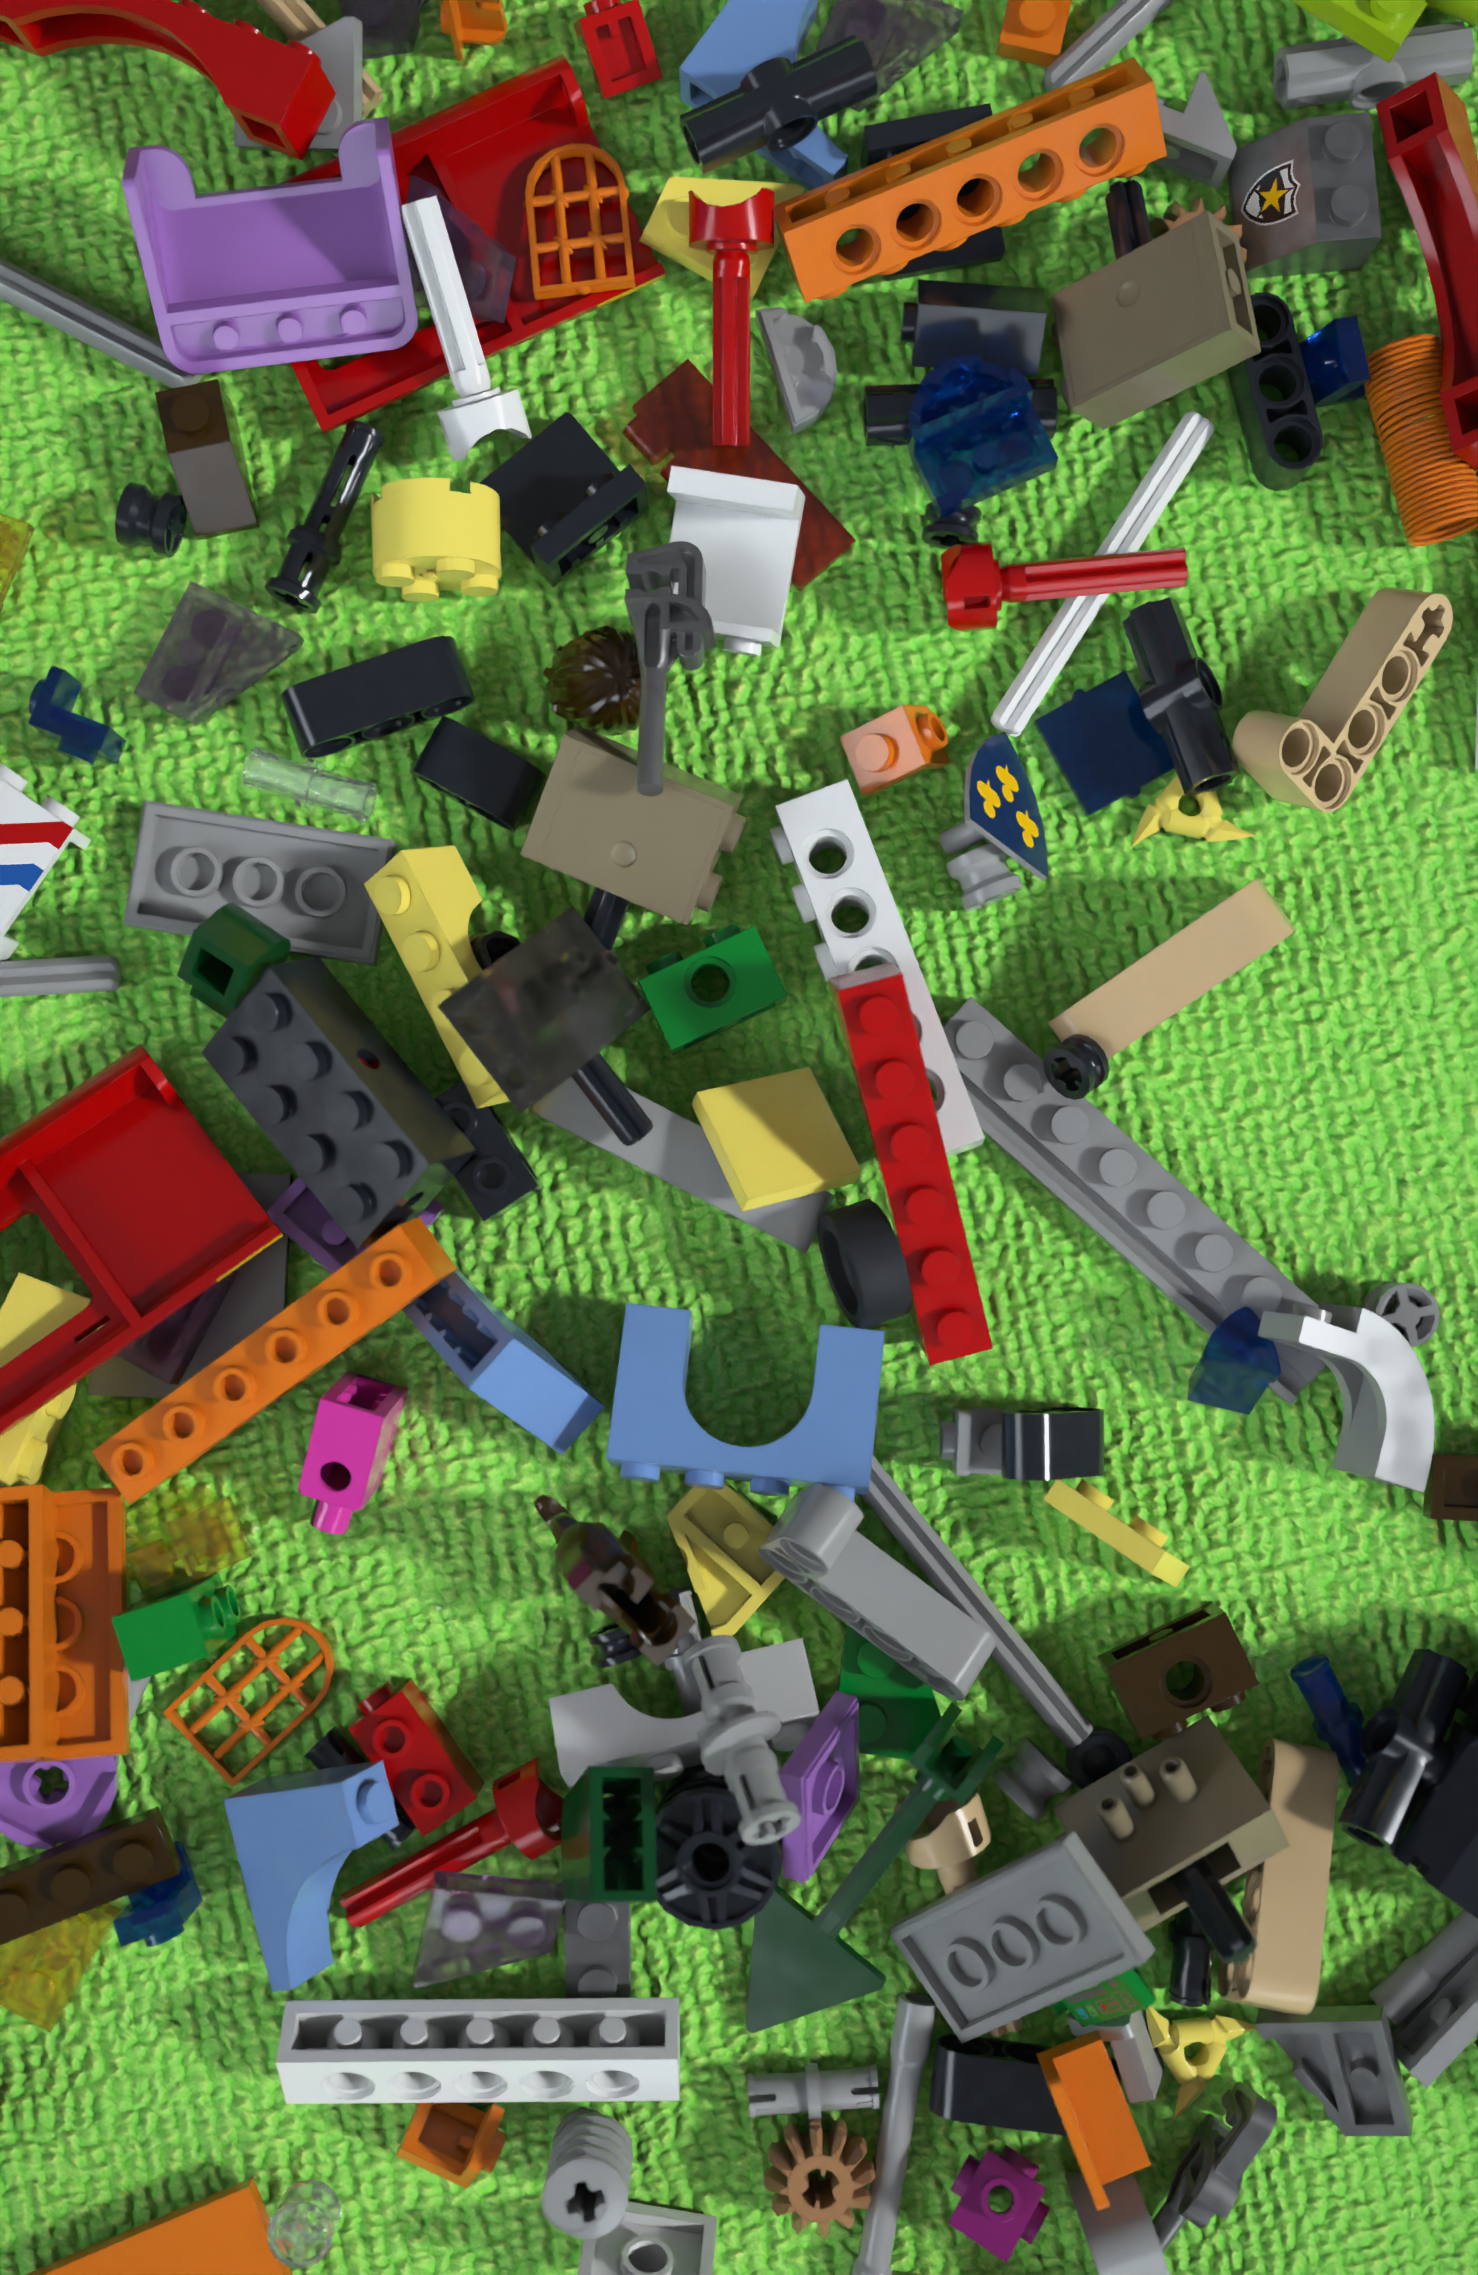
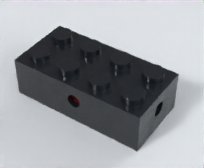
(337, 1100)

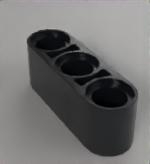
(1278, 422)
(377, 697)
(994, 2085)

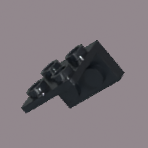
(900, 135)
(565, 498)

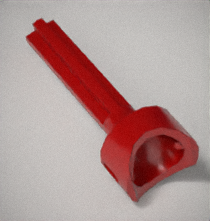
(731, 236)
(977, 585)
(524, 1815)

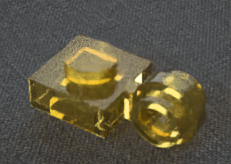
(203, 1540)

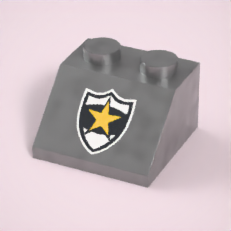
(1307, 197)

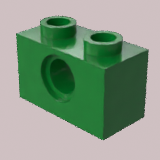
(751, 991)
(176, 1626)

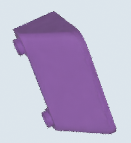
(275, 265)

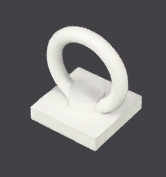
(653, 2243)

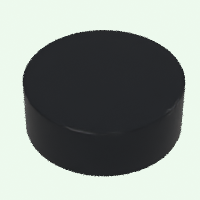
(1097, 1756)

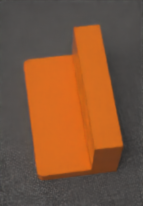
(1093, 2112)

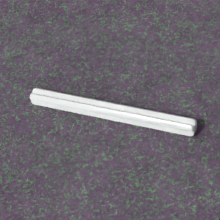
(1124, 537)

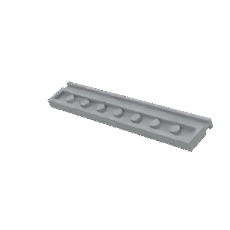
(1120, 1190)

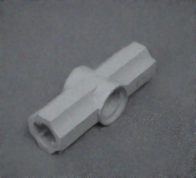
(1348, 71)

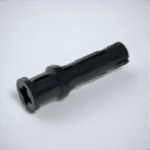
(309, 544)

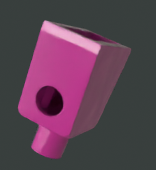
(349, 1447)

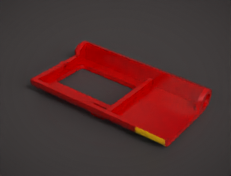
(481, 164)
(135, 1208)

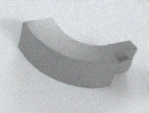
(1382, 1386)

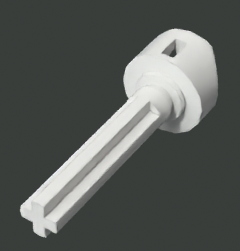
(479, 406)

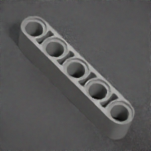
(683, 1157)

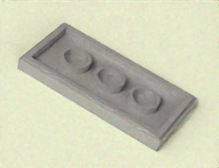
(283, 873)
(1021, 1938)

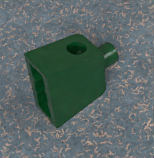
(610, 1840)

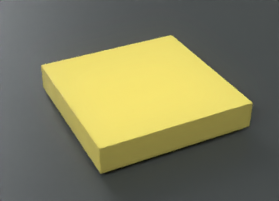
(775, 1138)

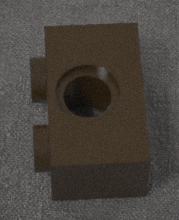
(1141, 1665)

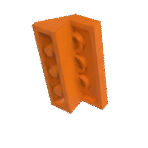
(58, 1646)

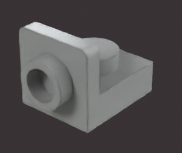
(972, 1440)

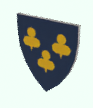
(1000, 807)

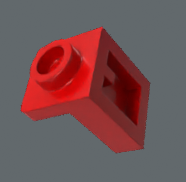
(617, 46)

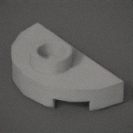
(800, 363)

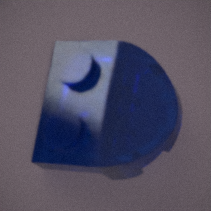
(975, 433)

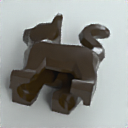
(616, 1579)

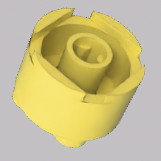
(436, 538)

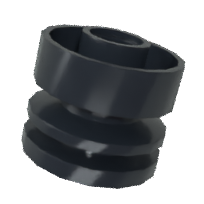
(702, 1862)

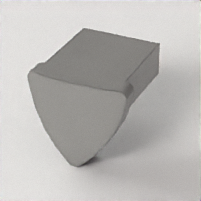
(1133, 2050)

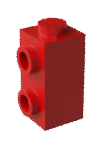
(418, 1754)

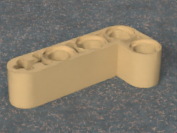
(1332, 741)
(1178, 970)
(1289, 1890)

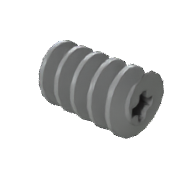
(588, 2175)

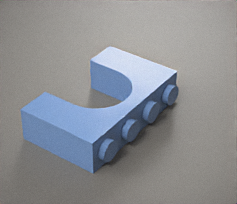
(658, 1434)

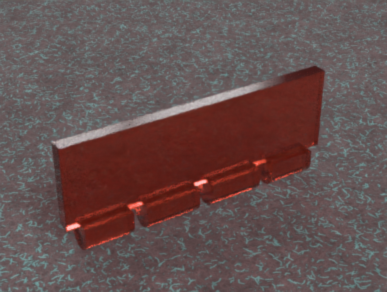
(679, 420)

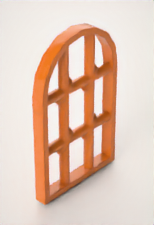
(595, 238)
(230, 1696)

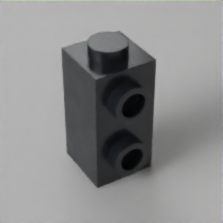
(975, 319)

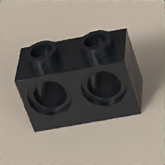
(497, 1172)

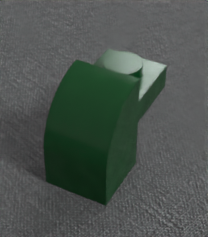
(229, 956)

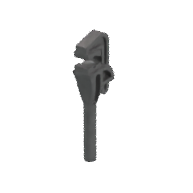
(664, 628)
(1215, 2163)

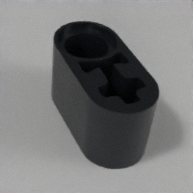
(478, 773)
(1052, 1443)

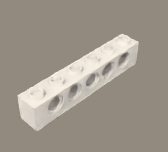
(834, 821)
(480, 2050)

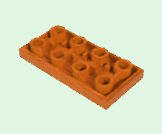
(204, 2238)

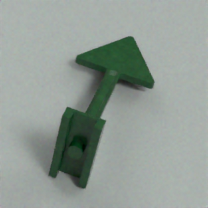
(799, 1956)

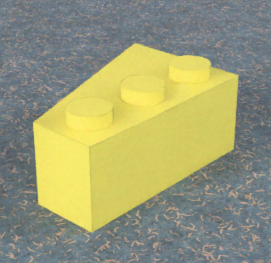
(26, 1317)

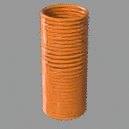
(1429, 481)

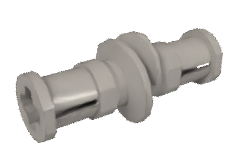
(737, 1740)

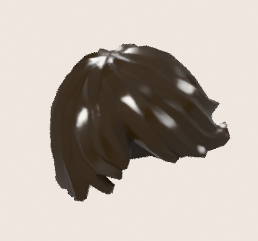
(597, 681)

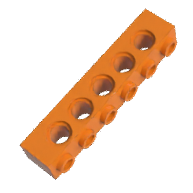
(992, 149)
(274, 1359)

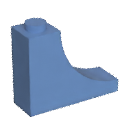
(735, 44)
(503, 1362)
(290, 1848)

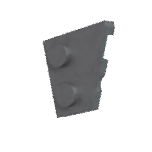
(1347, 2063)

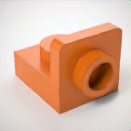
(1033, 30)

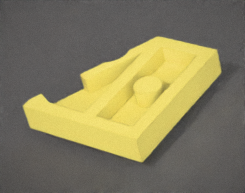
(669, 223)
(1136, 1541)
(720, 1547)

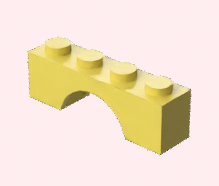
(427, 910)

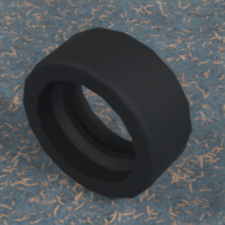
(864, 1264)

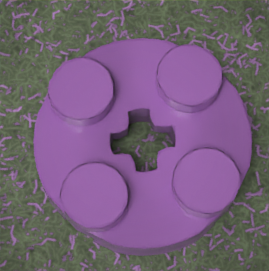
(66, 1814)

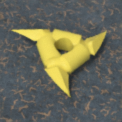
(1206, 824)
(1193, 2072)

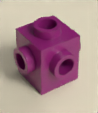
(993, 2229)

